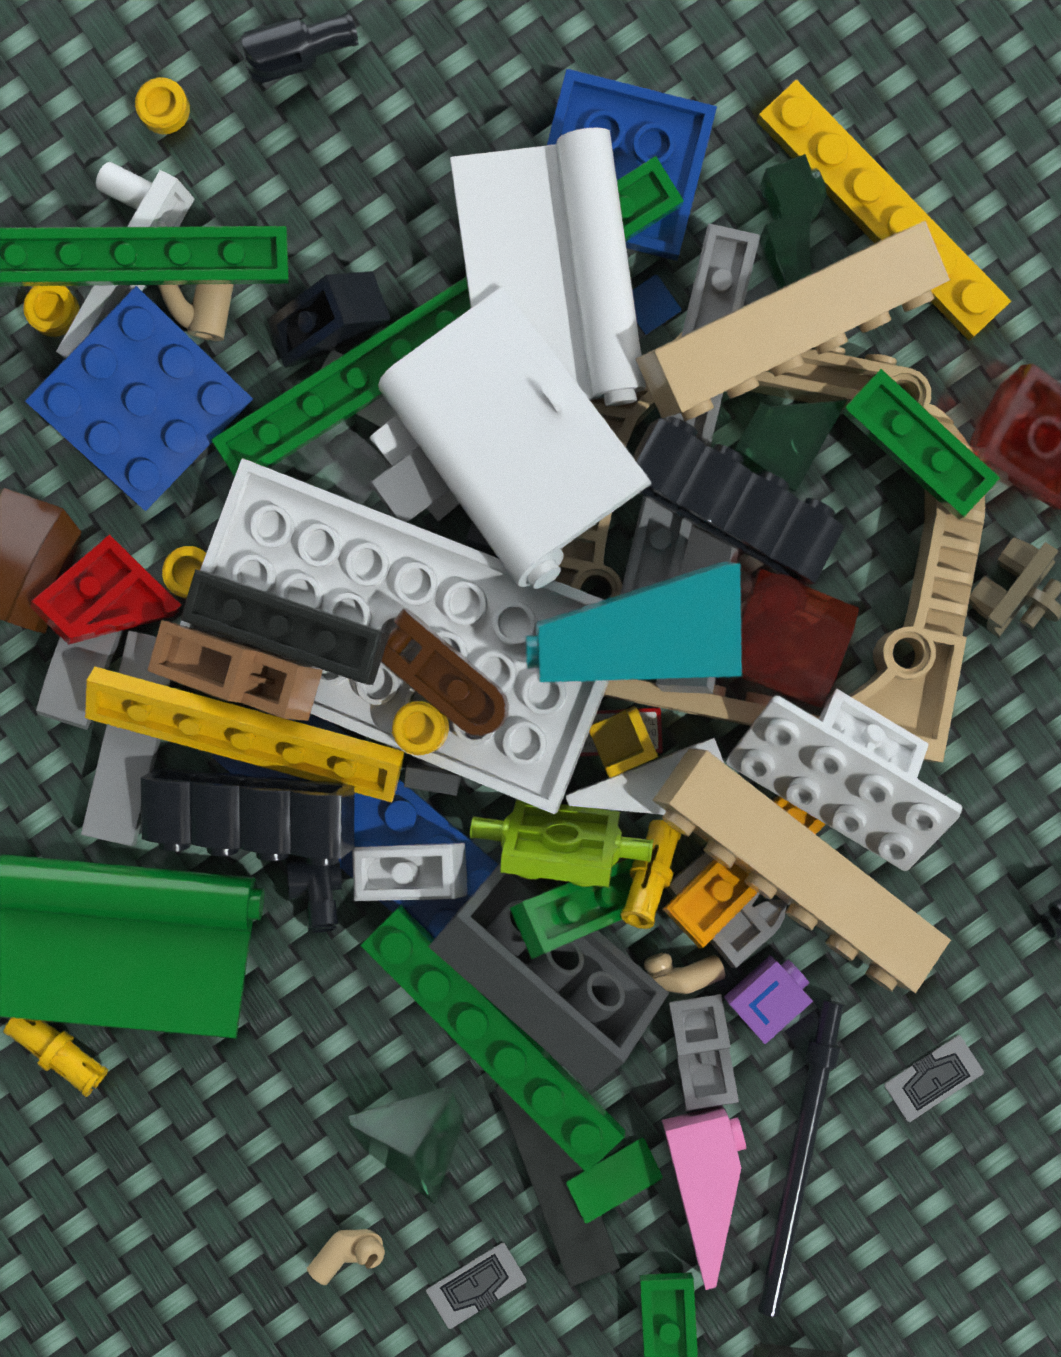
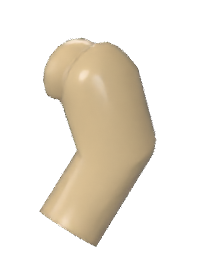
(684, 979)
(346, 1247)

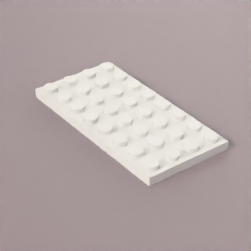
(372, 566)

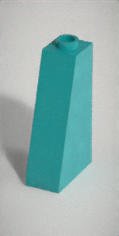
(654, 632)

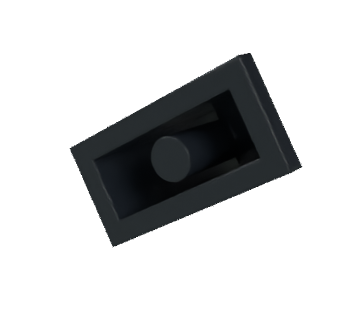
(328, 317)

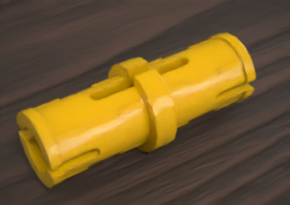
(652, 877)
(57, 1053)

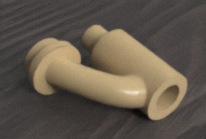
(206, 315)

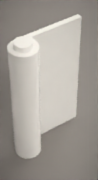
(556, 241)
(512, 436)

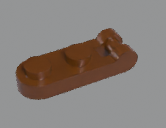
(445, 677)

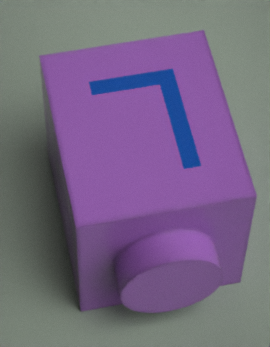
(770, 997)

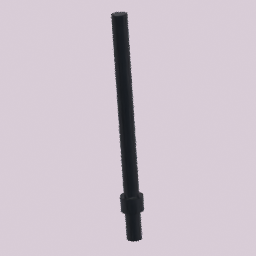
(822, 1056)

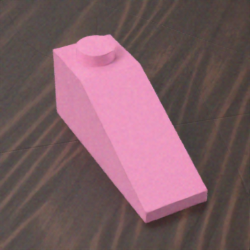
(707, 1175)

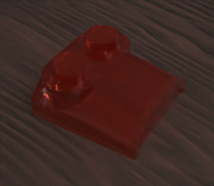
(1023, 434)
(794, 637)

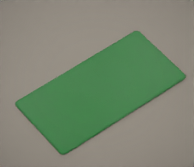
(614, 1180)

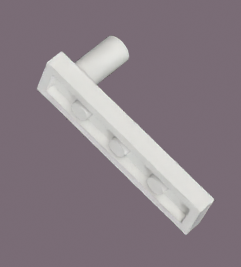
(157, 205)

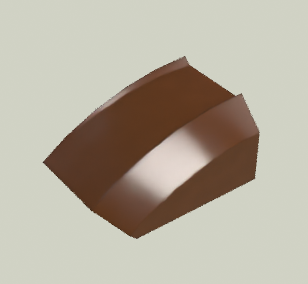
(34, 552)

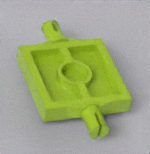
(564, 846)

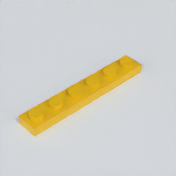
(878, 202)
(242, 733)

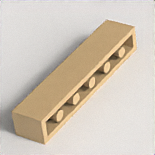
(792, 321)
(801, 870)

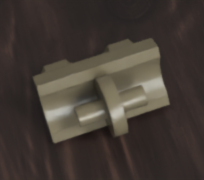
(1030, 568)

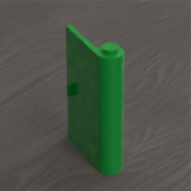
(124, 945)

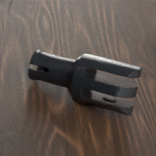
(293, 46)

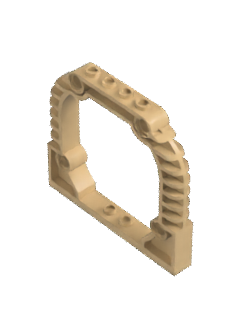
(913, 698)

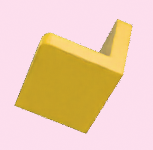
(622, 741)

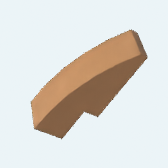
(235, 671)

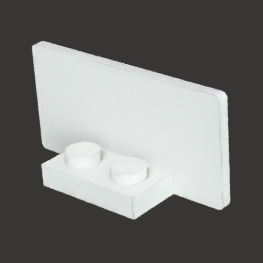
(848, 773)

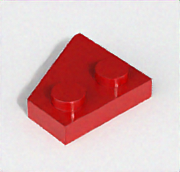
(103, 596)

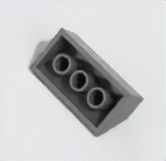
(575, 1001)

